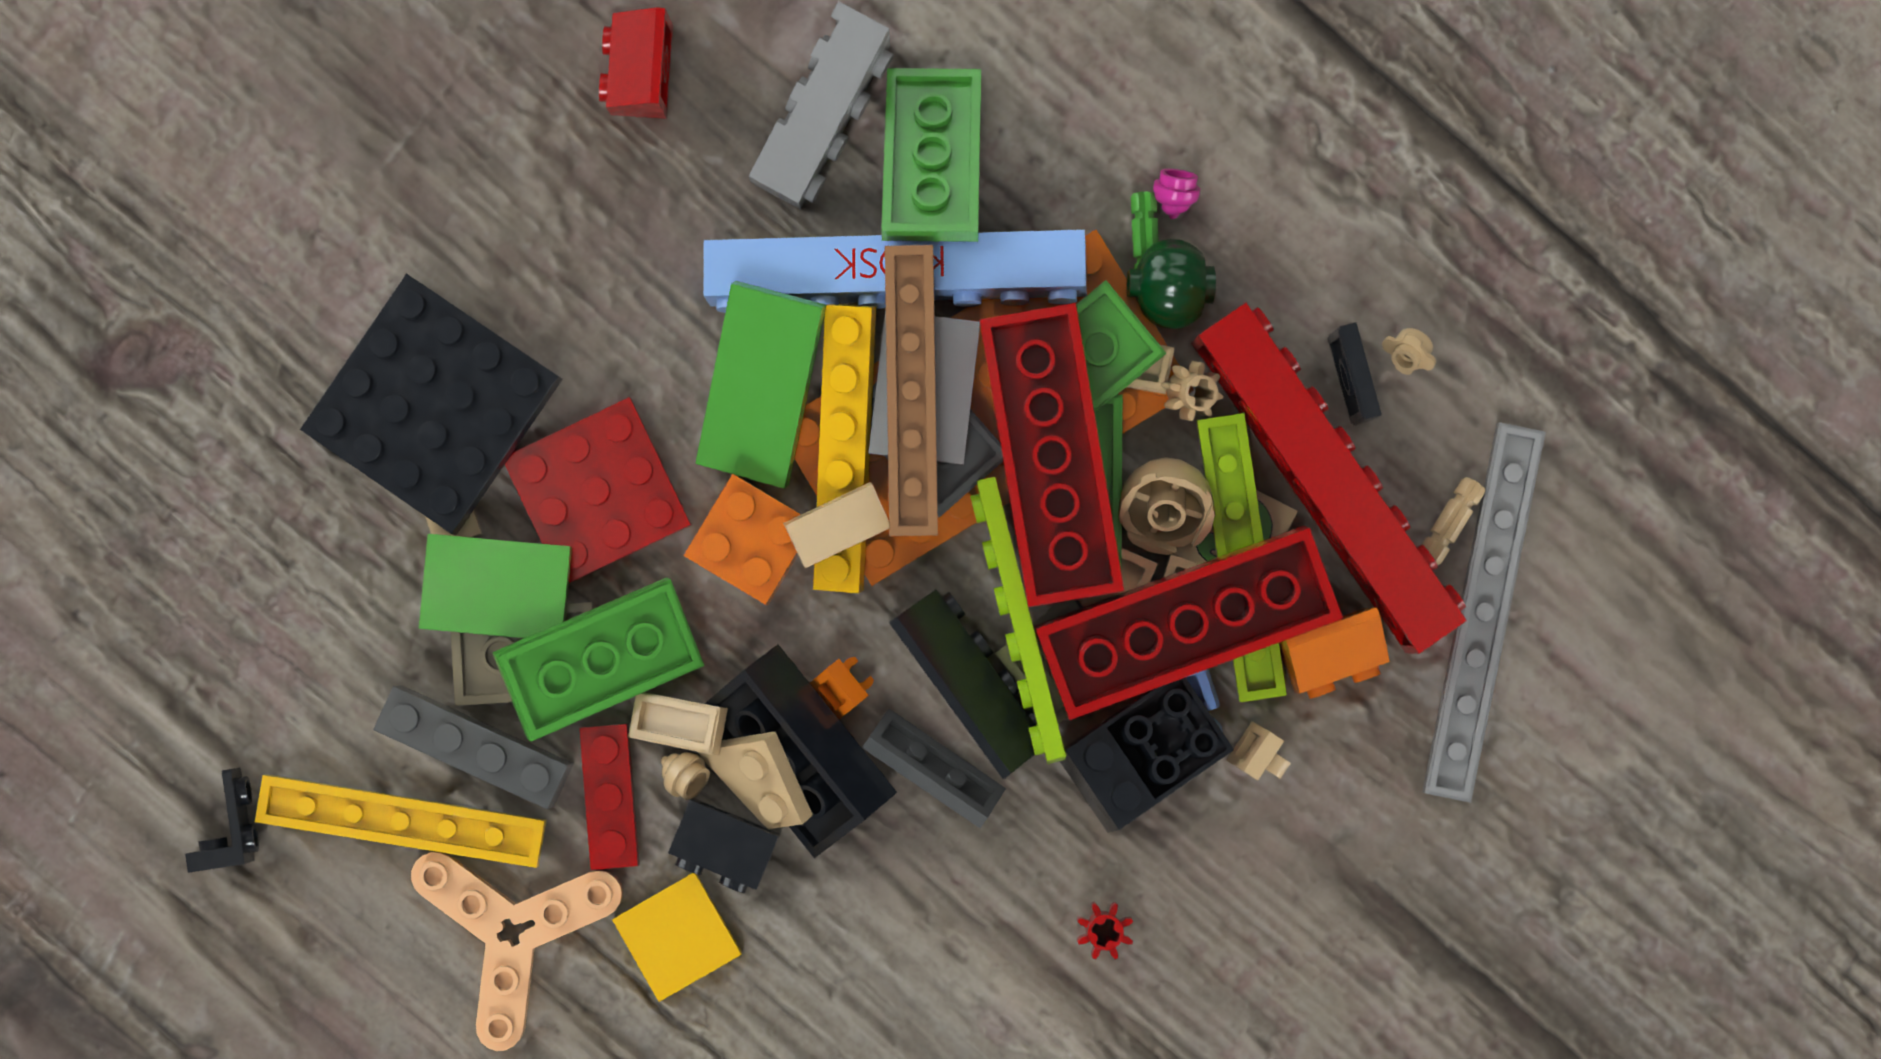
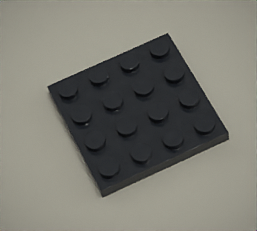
(431, 404)

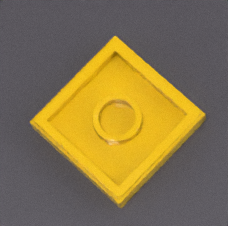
(677, 936)

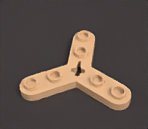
(509, 966)

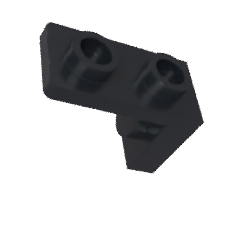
(244, 836)

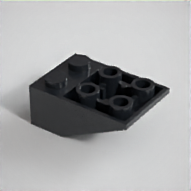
(1144, 753)

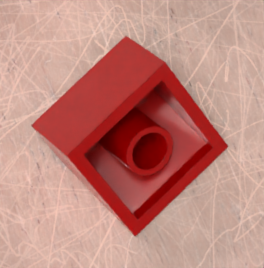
(638, 63)

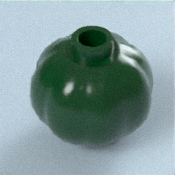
(1172, 283)

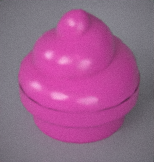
(1176, 191)

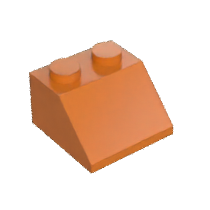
(1336, 652)

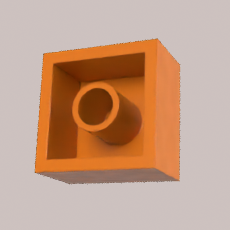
(746, 540)

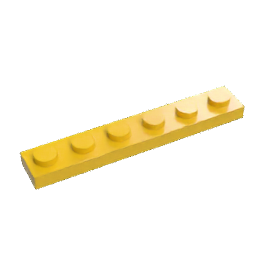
(845, 429)
(400, 820)

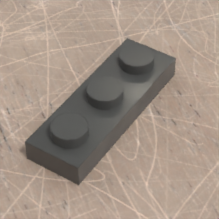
(934, 768)

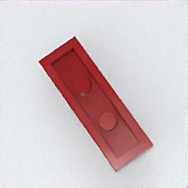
(609, 796)

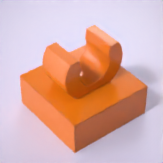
(840, 687)

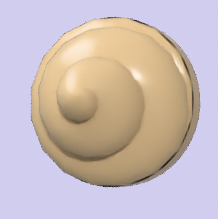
(684, 774)

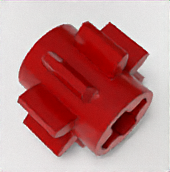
(1109, 943)

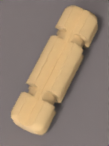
(1453, 518)

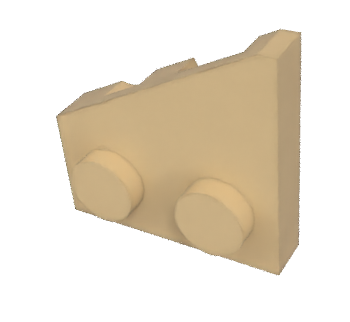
(761, 778)

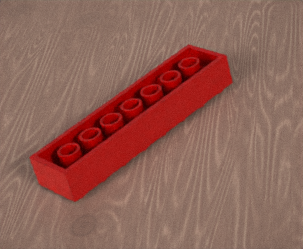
(1329, 480)

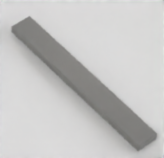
(1488, 601)

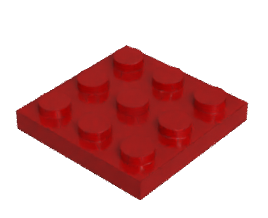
(598, 489)

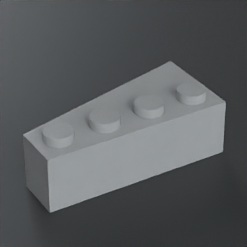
(823, 107)

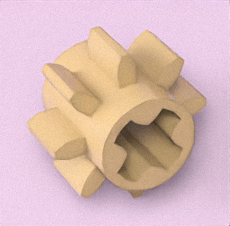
(1205, 393)

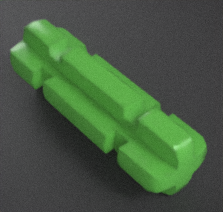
(1144, 225)

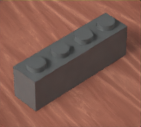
(473, 746)

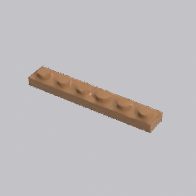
(911, 390)

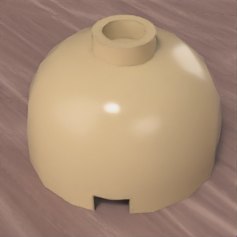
(1166, 506)

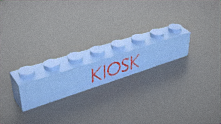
(853, 268)

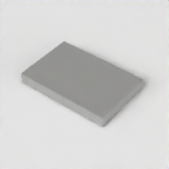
(954, 377)

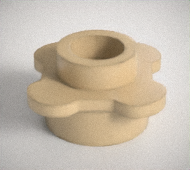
(1410, 351)

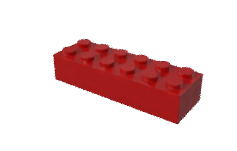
(1052, 455)
(1188, 622)

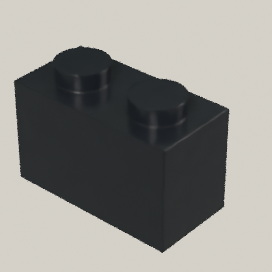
(723, 845)

